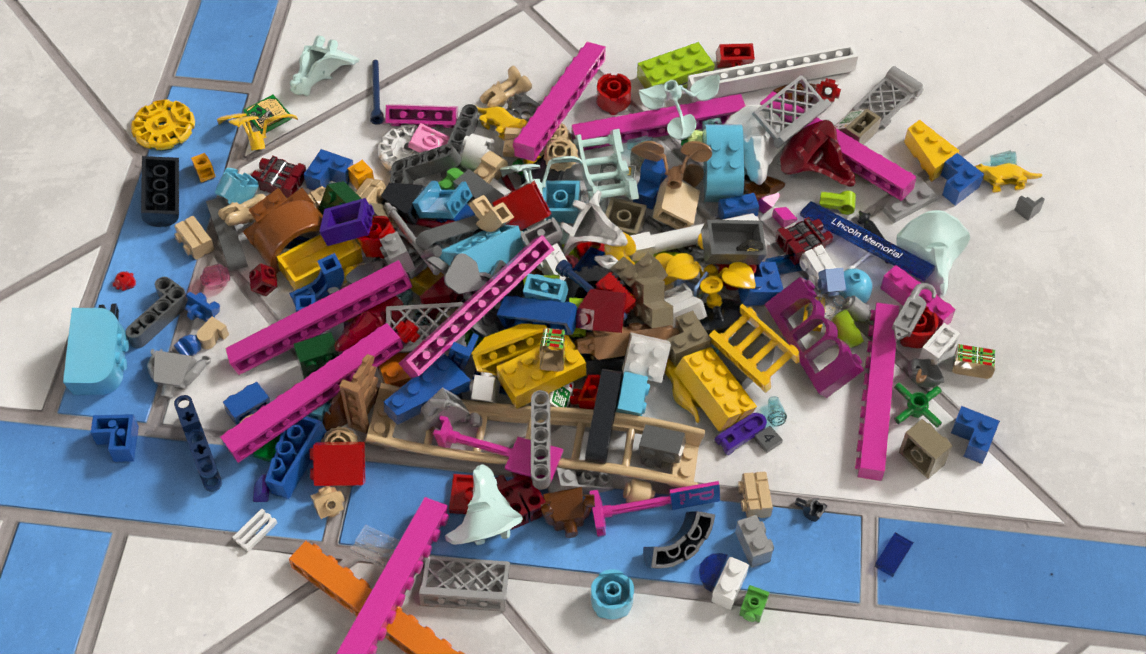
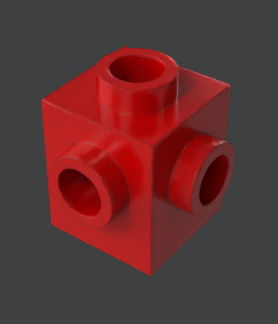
(828, 83)

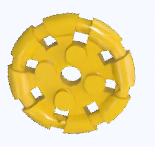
(158, 113)

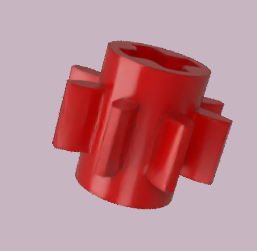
(407, 331)

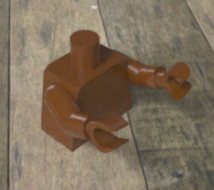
(567, 510)

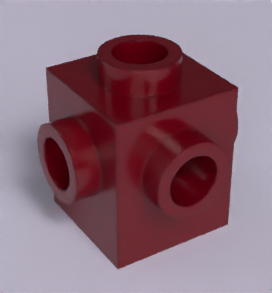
(263, 279)

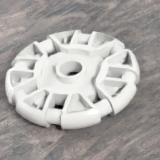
(398, 146)

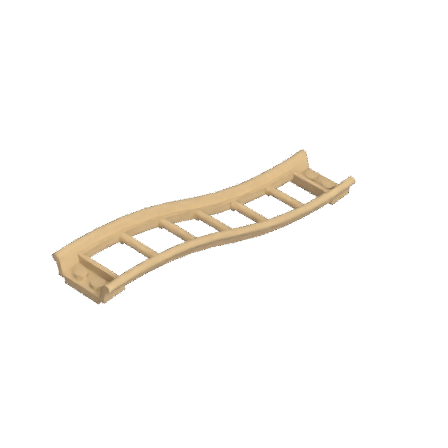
(681, 474)

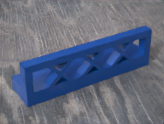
(460, 354)

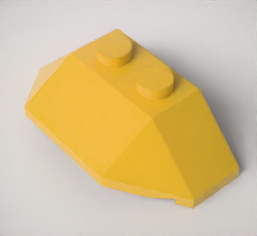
(506, 346)

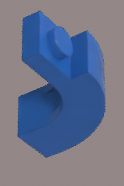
(330, 276)

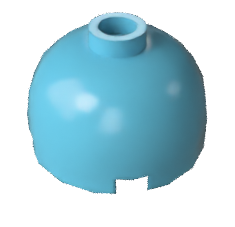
(857, 284)

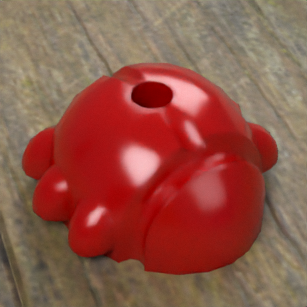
(124, 281)

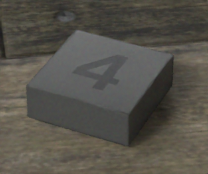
(768, 439)

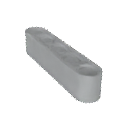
(540, 448)

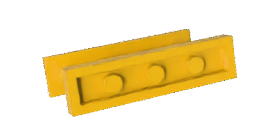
(748, 366)

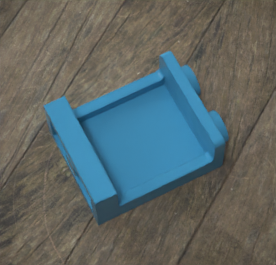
(441, 203)

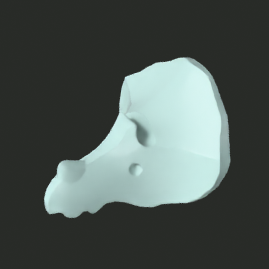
(318, 64)
(936, 239)
(487, 512)

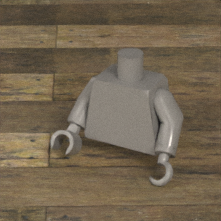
(174, 370)
(447, 405)

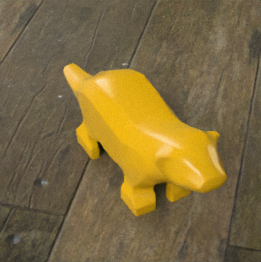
(500, 118)
(1006, 174)
(680, 392)

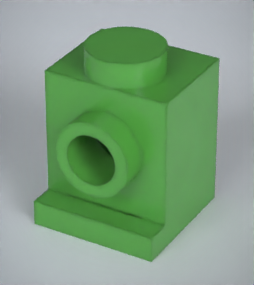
(757, 597)

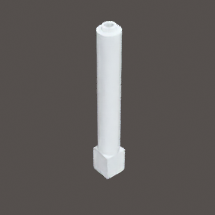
(672, 239)

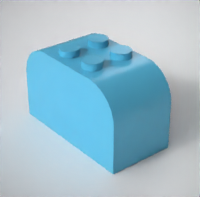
(725, 168)
(487, 247)
(95, 352)

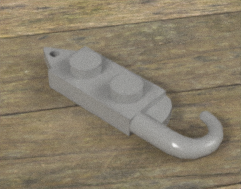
(911, 312)

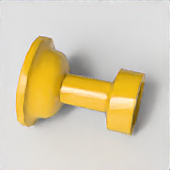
(711, 286)

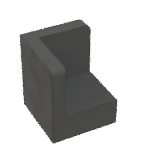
(1027, 207)

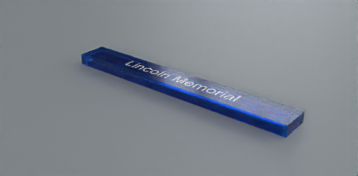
(869, 241)

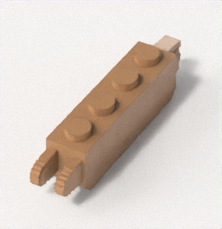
(614, 344)

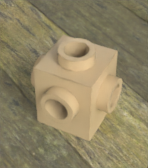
(328, 502)

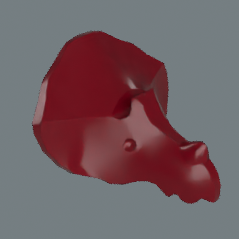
(818, 151)
(366, 323)

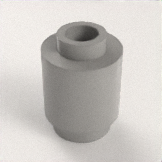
(857, 309)

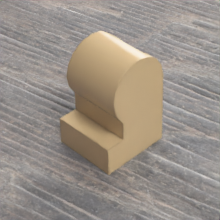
(211, 332)

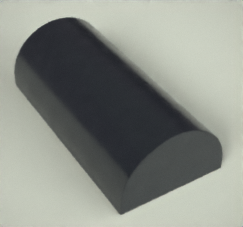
(160, 190)

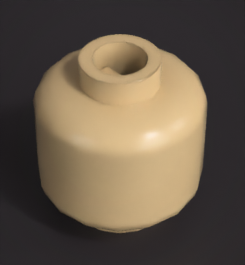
(638, 490)

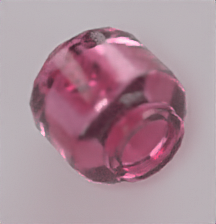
(215, 277)

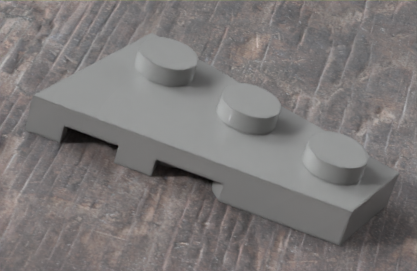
(918, 198)

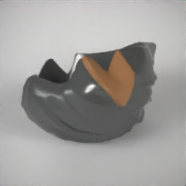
(924, 373)

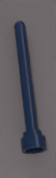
(376, 115)
(565, 269)

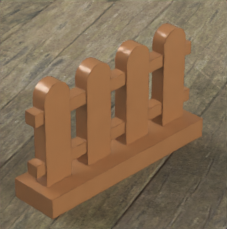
(360, 395)

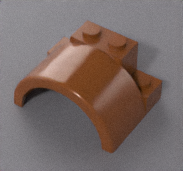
(281, 221)

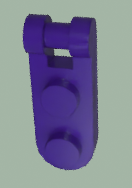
(741, 432)

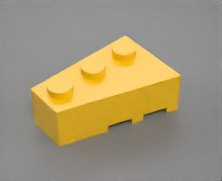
(929, 148)

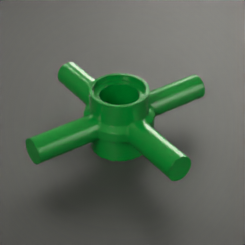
(920, 399)

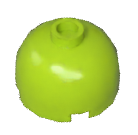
(846, 329)

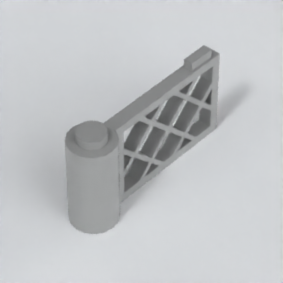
(901, 84)

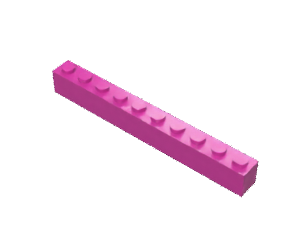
(559, 101)
(655, 122)
(864, 160)
(476, 307)
(318, 317)
(308, 394)
(877, 394)
(396, 579)

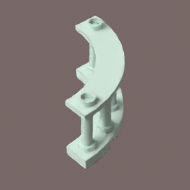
(627, 184)

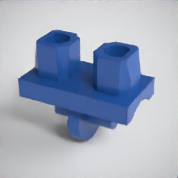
(199, 308)

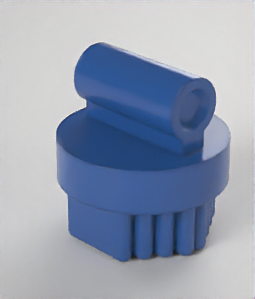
(188, 345)

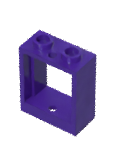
(335, 233)

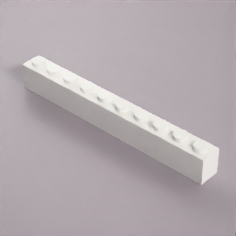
(781, 70)

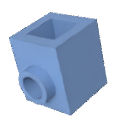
(831, 281)

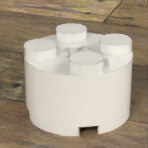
(474, 150)

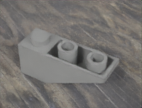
(573, 478)

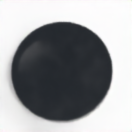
(721, 317)

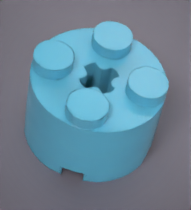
(236, 186)
(609, 605)

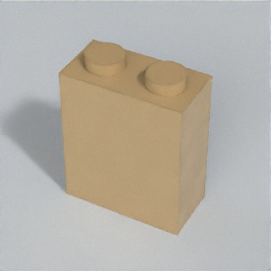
(676, 206)

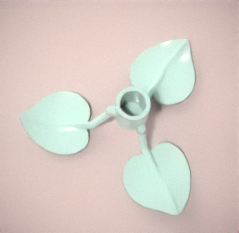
(682, 126)
(526, 168)

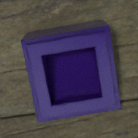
(261, 490)

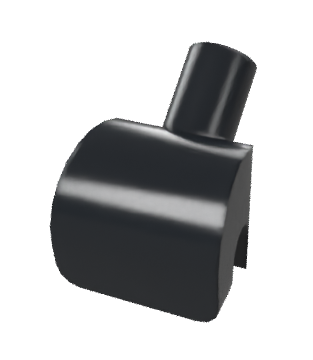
(812, 508)

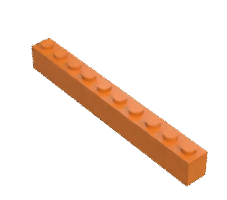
(352, 594)

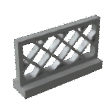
(802, 120)
(411, 345)
(464, 597)

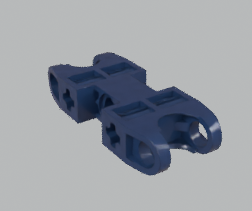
(198, 443)

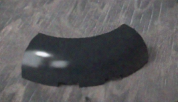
(684, 544)

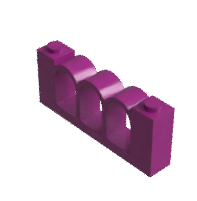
(846, 364)

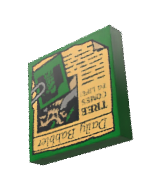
(265, 109)

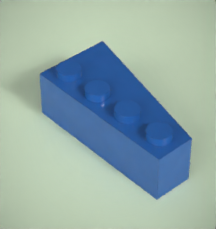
(542, 312)
(414, 394)
(293, 456)

